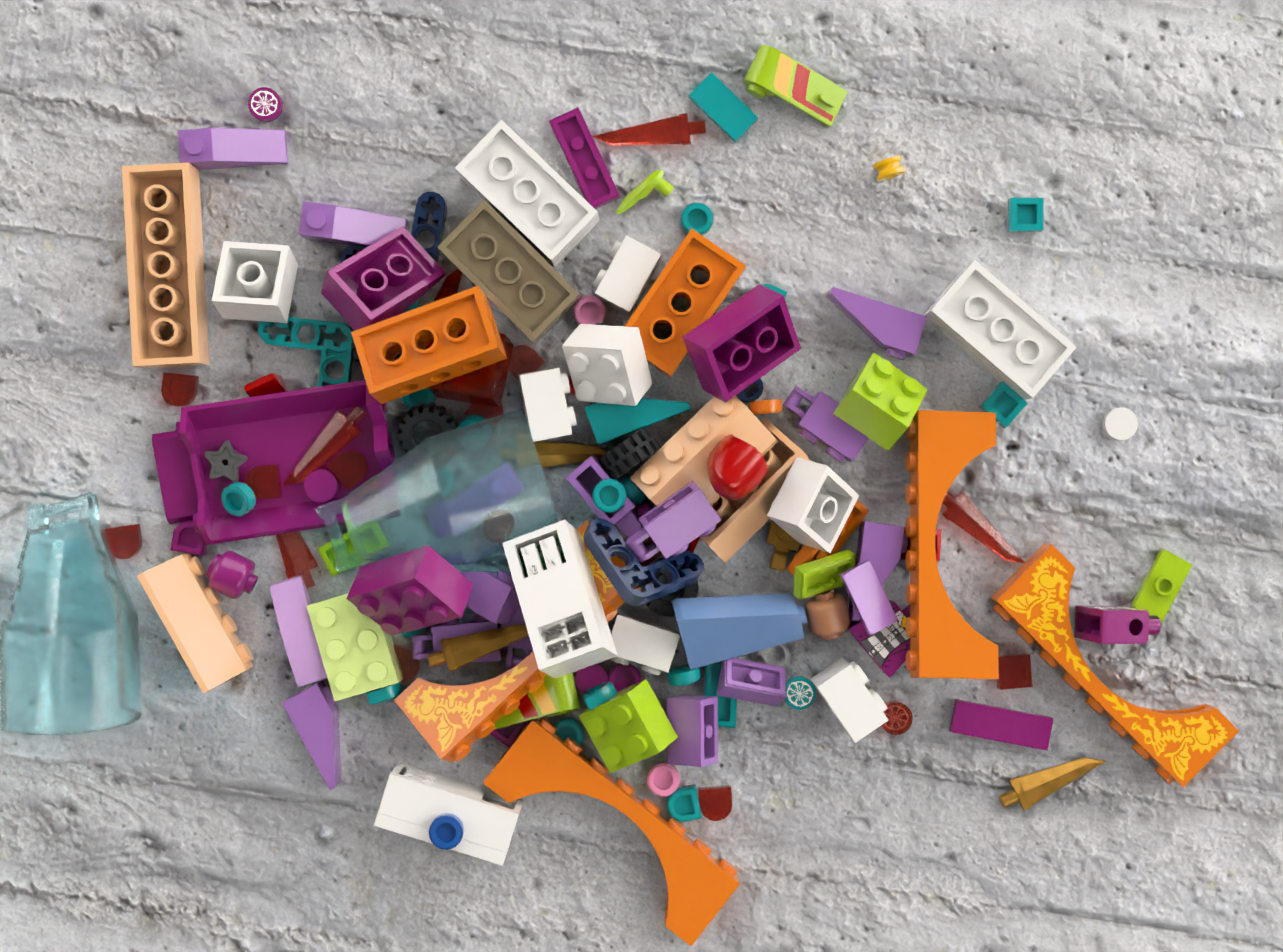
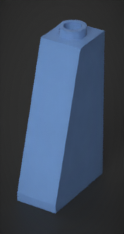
(736, 625)

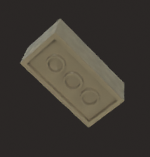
(509, 271)

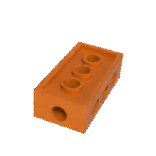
(675, 281)
(414, 330)

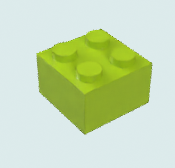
(881, 401)
(629, 727)

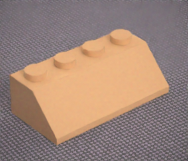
(687, 451)
(746, 516)
(196, 621)

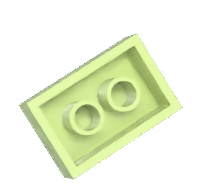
(353, 648)

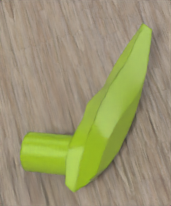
(642, 190)

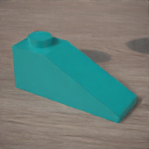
(617, 420)

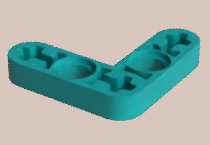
(330, 351)

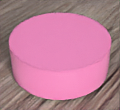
(589, 310)
(663, 779)

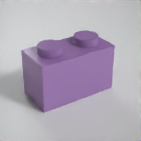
(697, 730)

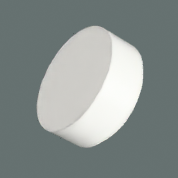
(1120, 423)

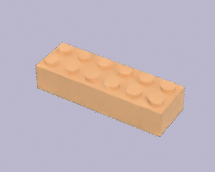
(165, 265)

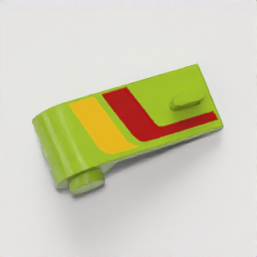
(794, 83)
(552, 698)

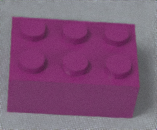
(742, 342)
(410, 591)

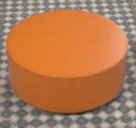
(766, 406)

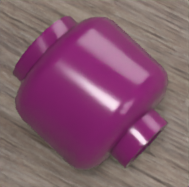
(231, 574)

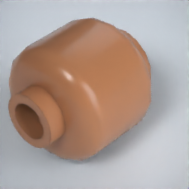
(827, 615)

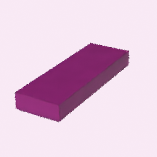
(584, 158)
(1001, 724)

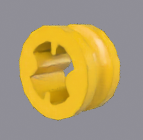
(889, 168)

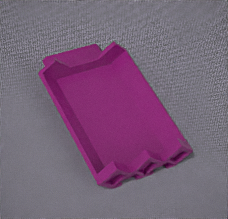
(267, 431)

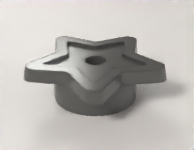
(234, 459)

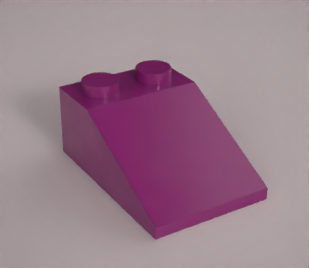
(381, 280)

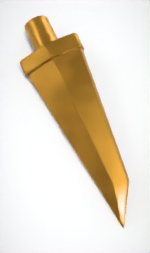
(559, 453)
(470, 647)
(1040, 784)

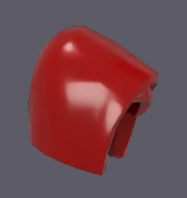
(735, 468)

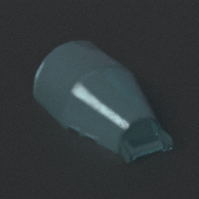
(450, 492)
(69, 630)

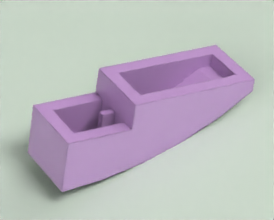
(296, 629)

